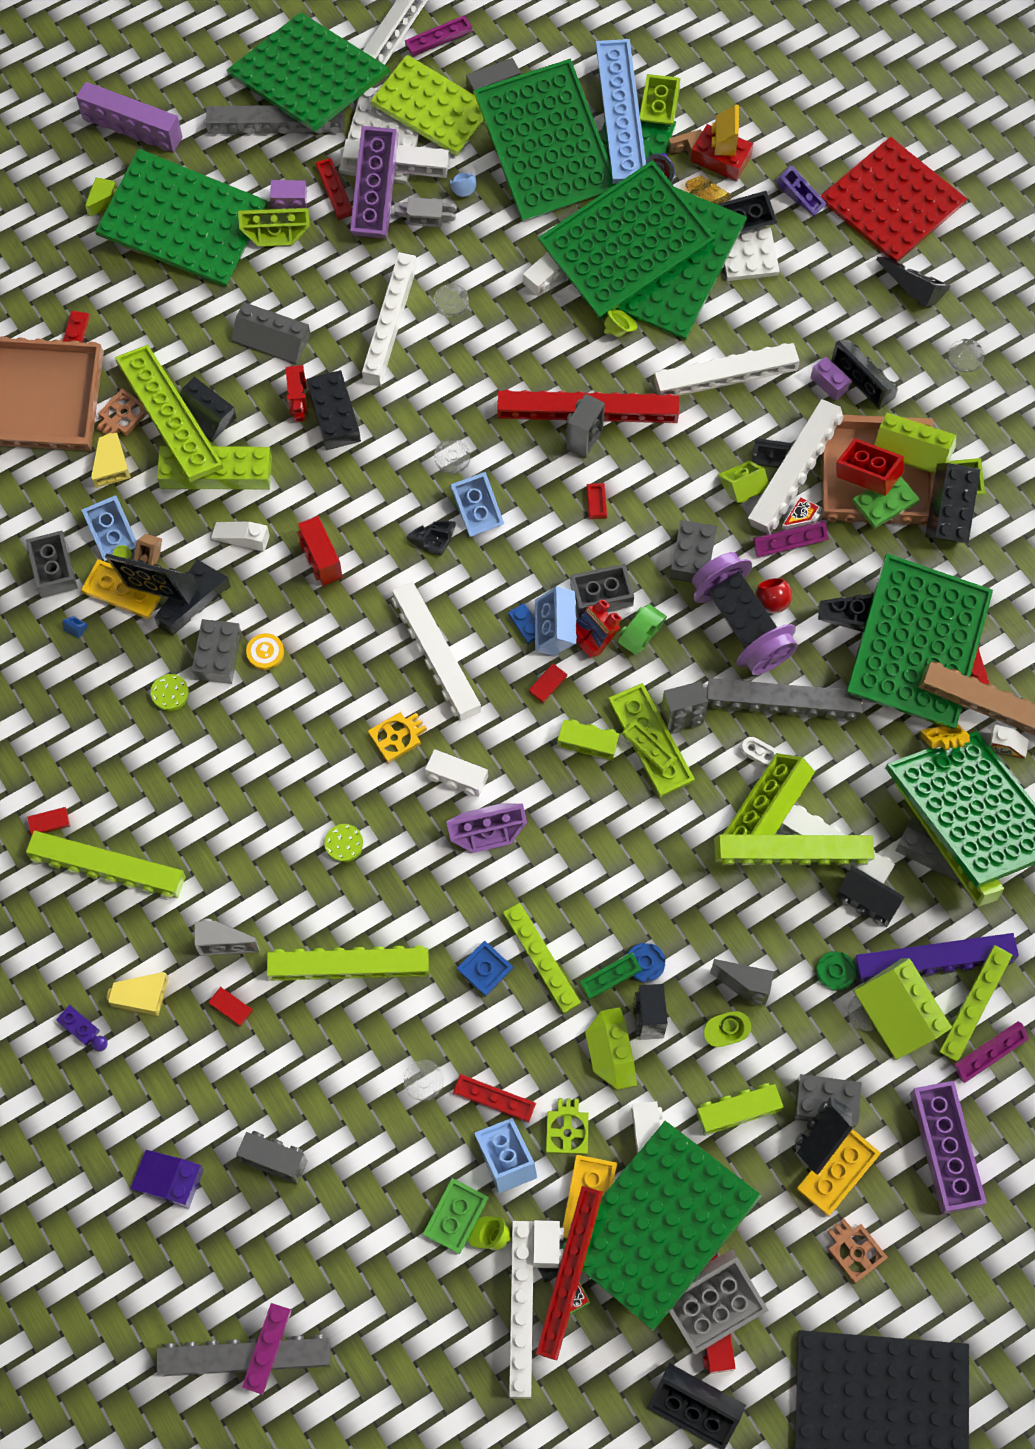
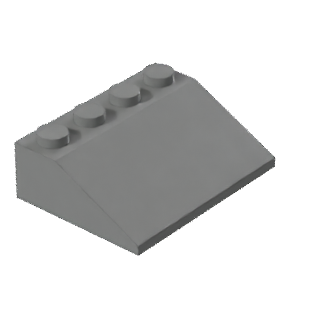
(717, 1303)

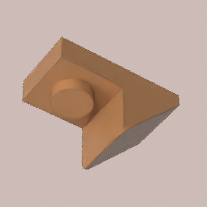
(683, 142)

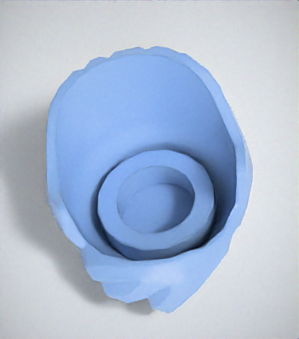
(463, 184)

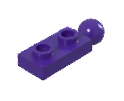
(82, 1029)

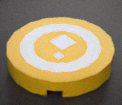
(265, 651)

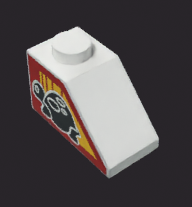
(803, 513)
(1008, 742)

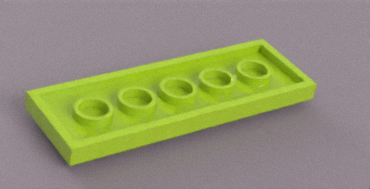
(637, 705)

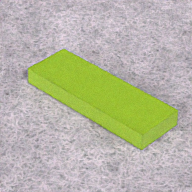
(649, 746)

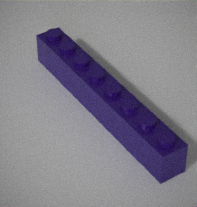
(936, 957)

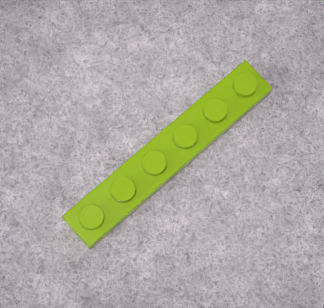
(541, 958)
(975, 1003)

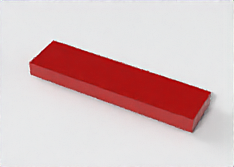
(334, 188)
(494, 1098)

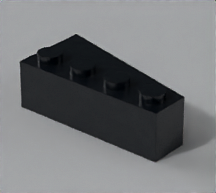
(176, 614)

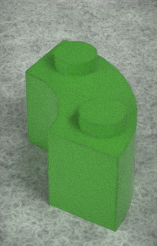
(641, 629)

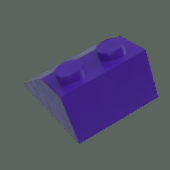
(167, 1178)

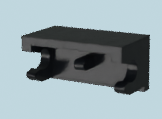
(770, 452)

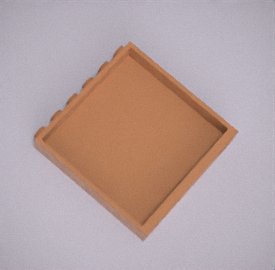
(48, 393)
(839, 494)

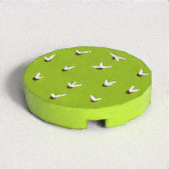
(169, 692)
(343, 843)

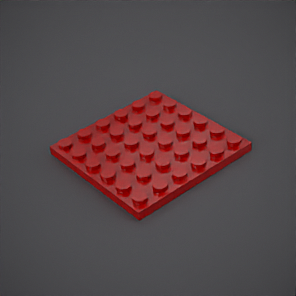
(893, 199)

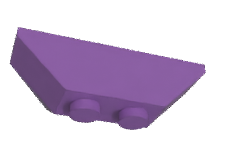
(487, 826)

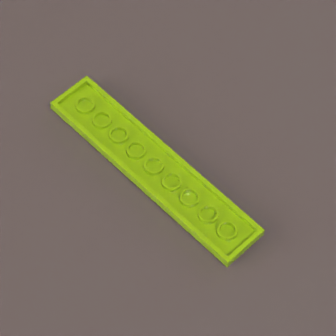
(169, 413)

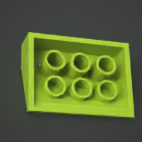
(902, 1008)

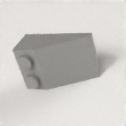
(219, 939)

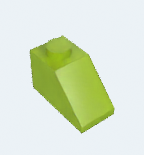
(100, 196)

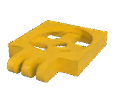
(409, 728)
(945, 739)

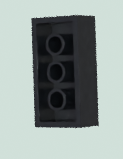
(333, 410)
(952, 503)

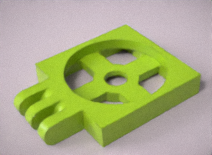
(568, 1113)

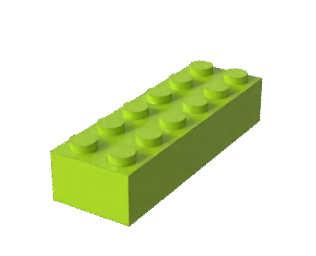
(243, 469)
(772, 797)

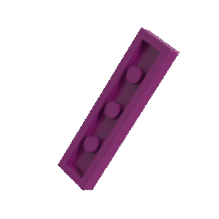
(438, 35)
(790, 538)
(991, 1052)
(266, 1348)

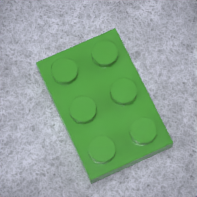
(880, 508)
(455, 1216)

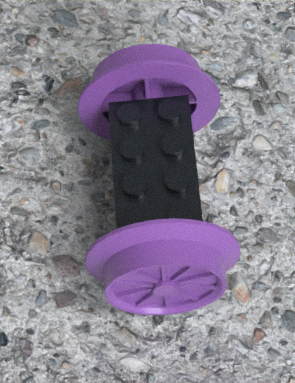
(726, 586)

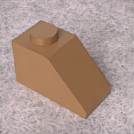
(148, 549)

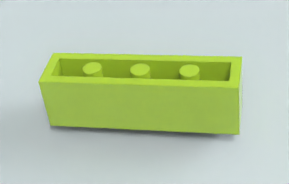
(739, 1109)

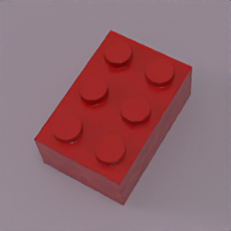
(725, 165)
(870, 466)
(319, 551)

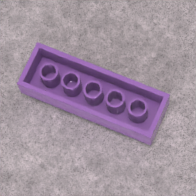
(129, 117)
(374, 182)
(948, 1148)

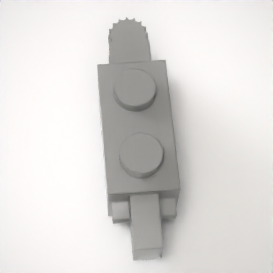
(425, 211)

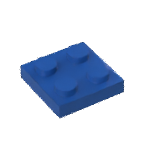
(485, 968)

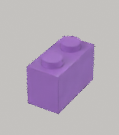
(288, 194)
(830, 378)

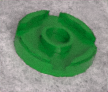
(836, 971)

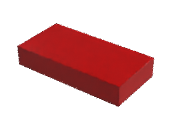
(596, 501)
(548, 683)
(49, 821)
(230, 1006)

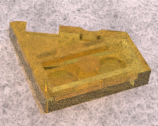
(707, 190)

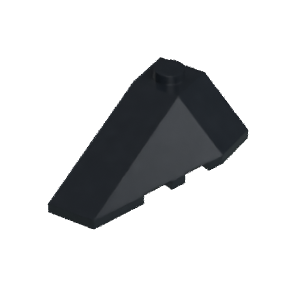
(922, 288)
(846, 612)

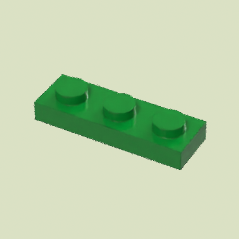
(611, 976)

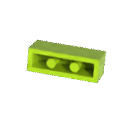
(588, 739)

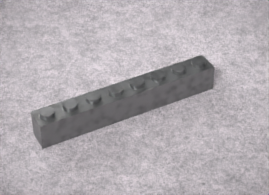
(262, 120)
(783, 699)
(237, 1356)

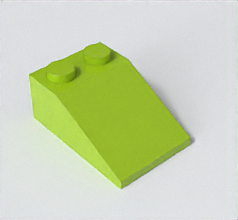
(660, 99)

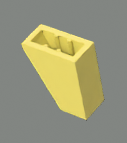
(109, 461)
(139, 994)

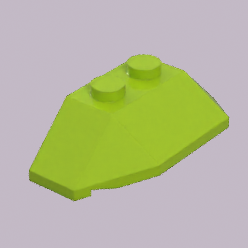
(274, 226)
(611, 1049)

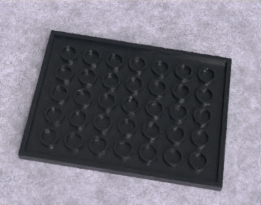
(880, 1393)

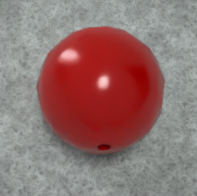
(774, 595)

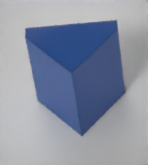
(74, 626)

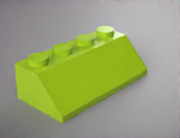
(918, 443)

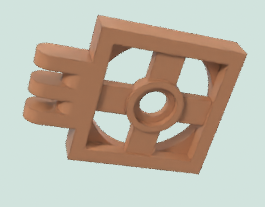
(111, 425)
(844, 1236)

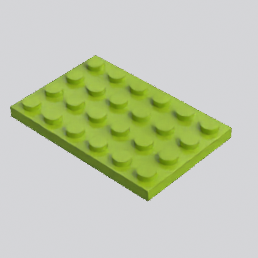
(429, 105)

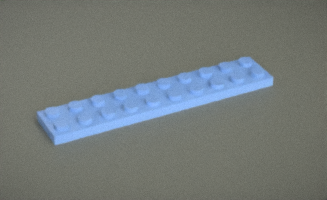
(620, 108)

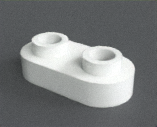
(761, 750)

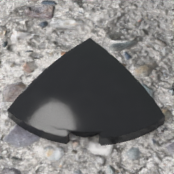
(433, 537)

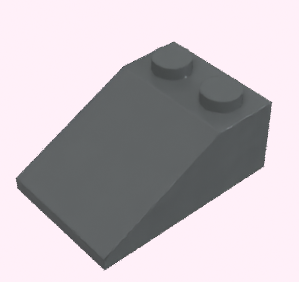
(747, 981)

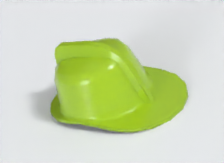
(619, 323)
(727, 1029)
(490, 1233)

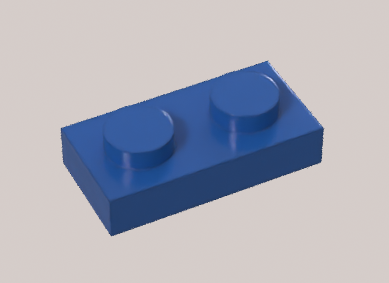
(524, 622)

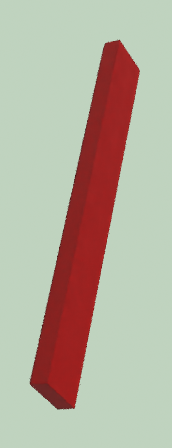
(569, 1273)

